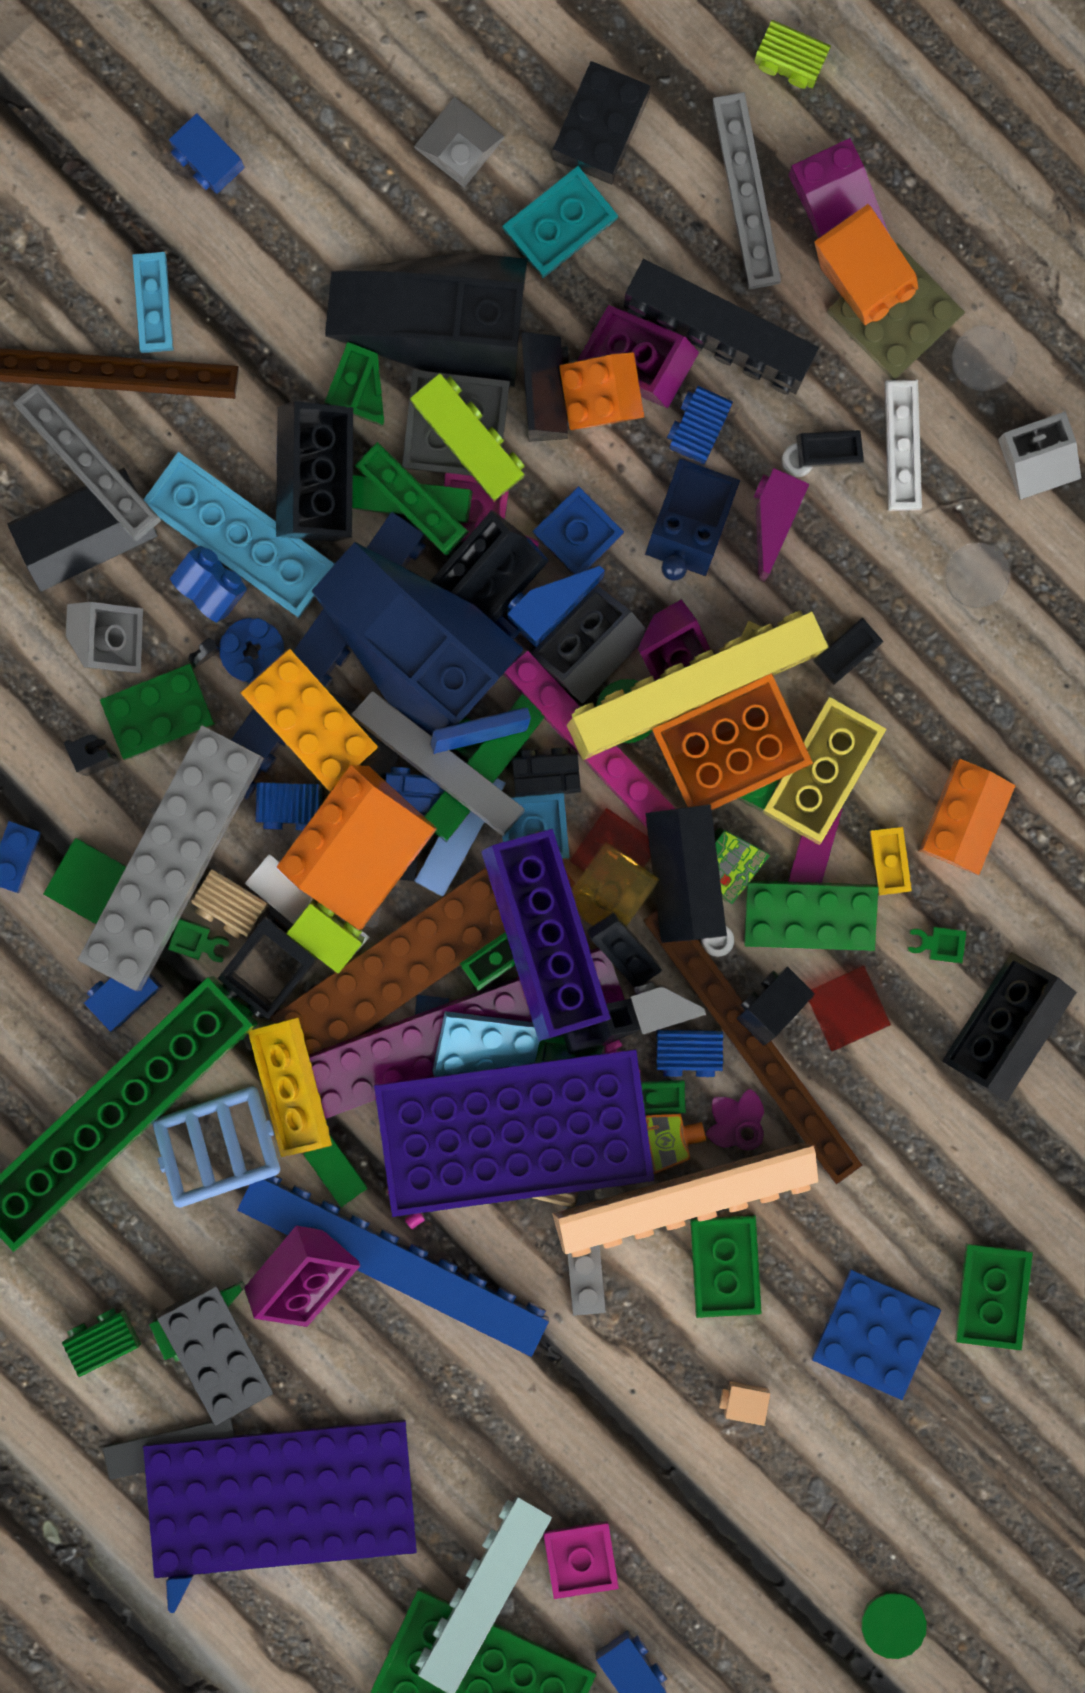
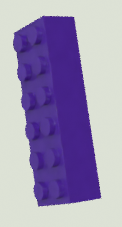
(545, 934)

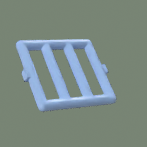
(241, 1176)

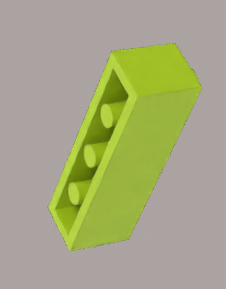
(467, 437)

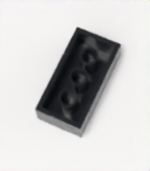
(314, 471)

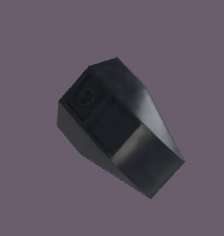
(434, 312)

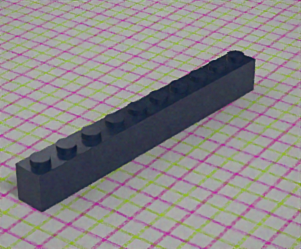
(324, 645)

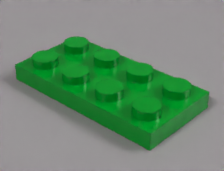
(811, 915)

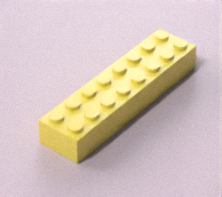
(687, 688)

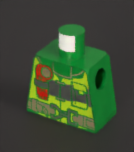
(737, 863)

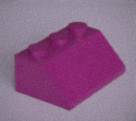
(300, 1278)

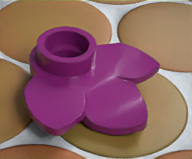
(733, 1118)

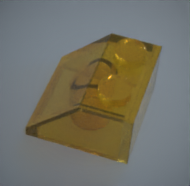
(611, 886)

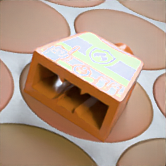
(671, 1139)

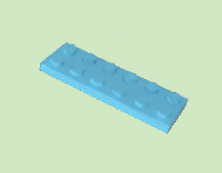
(238, 534)

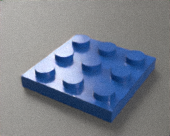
(876, 1334)

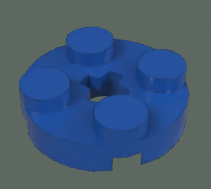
(234, 644)

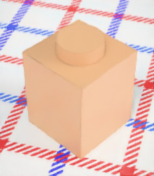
(745, 1403)

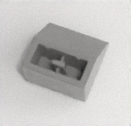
(1041, 455)

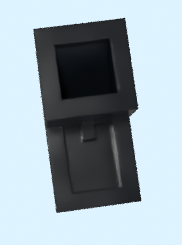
(622, 1023)

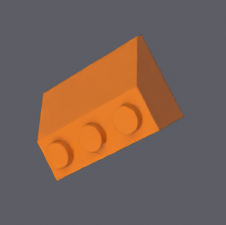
(967, 816)

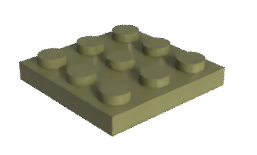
(907, 327)

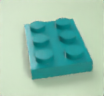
(560, 222)

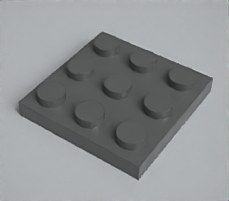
(424, 447)

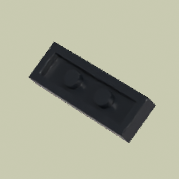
(624, 950)

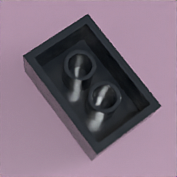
(601, 122)

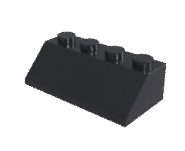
(1009, 1026)

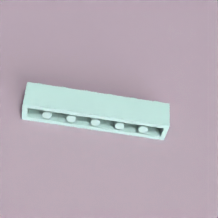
(483, 1596)

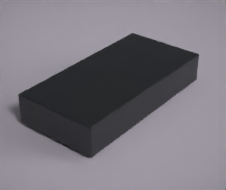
(830, 448)
(848, 651)

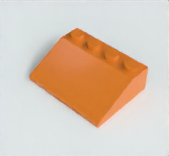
(733, 745)
(356, 846)

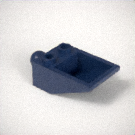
(691, 520)

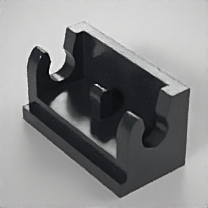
(87, 756)

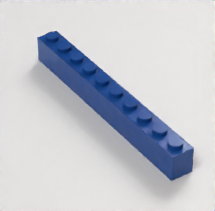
(401, 1266)

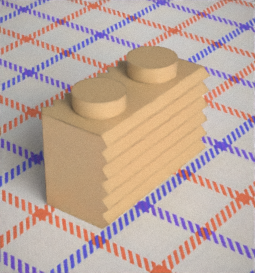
(230, 904)

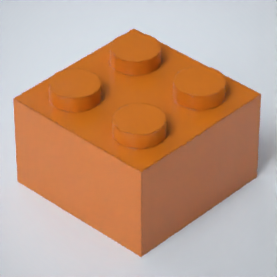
(601, 391)

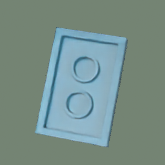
(483, 1043)

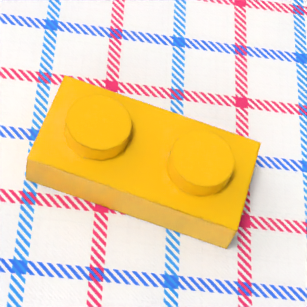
(890, 861)

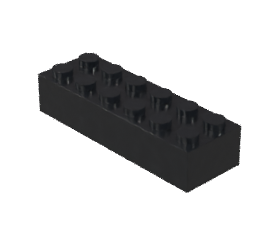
(720, 327)

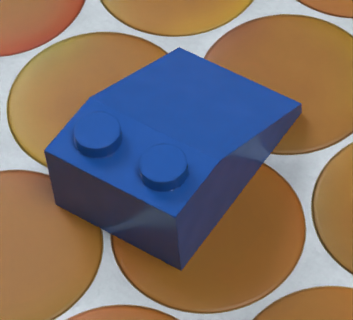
(550, 604)

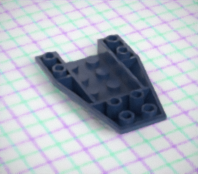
(415, 639)

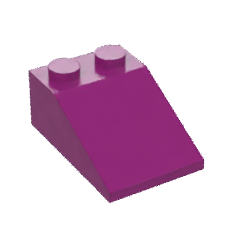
(833, 186)
(659, 353)
(775, 511)

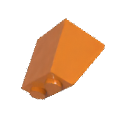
(866, 265)

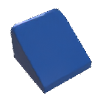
(176, 1589)

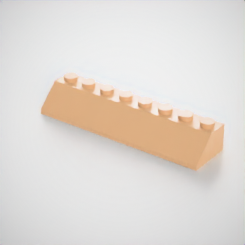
(685, 1198)

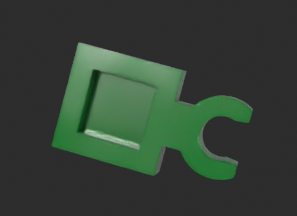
(193, 939)
(943, 944)

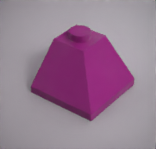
(672, 639)

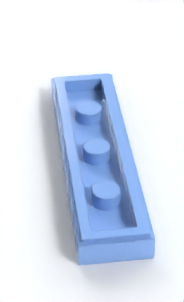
(448, 856)

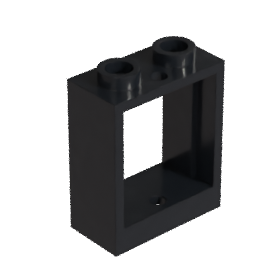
(237, 986)

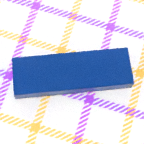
(480, 730)

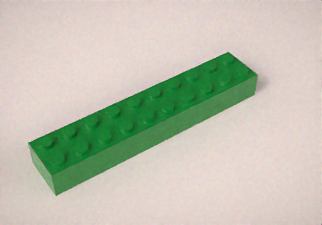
(119, 1109)

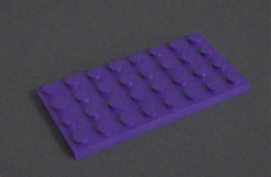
(514, 1133)
(280, 1499)

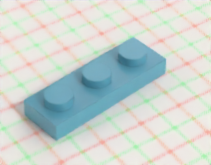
(153, 302)

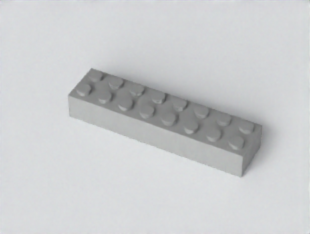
(170, 859)

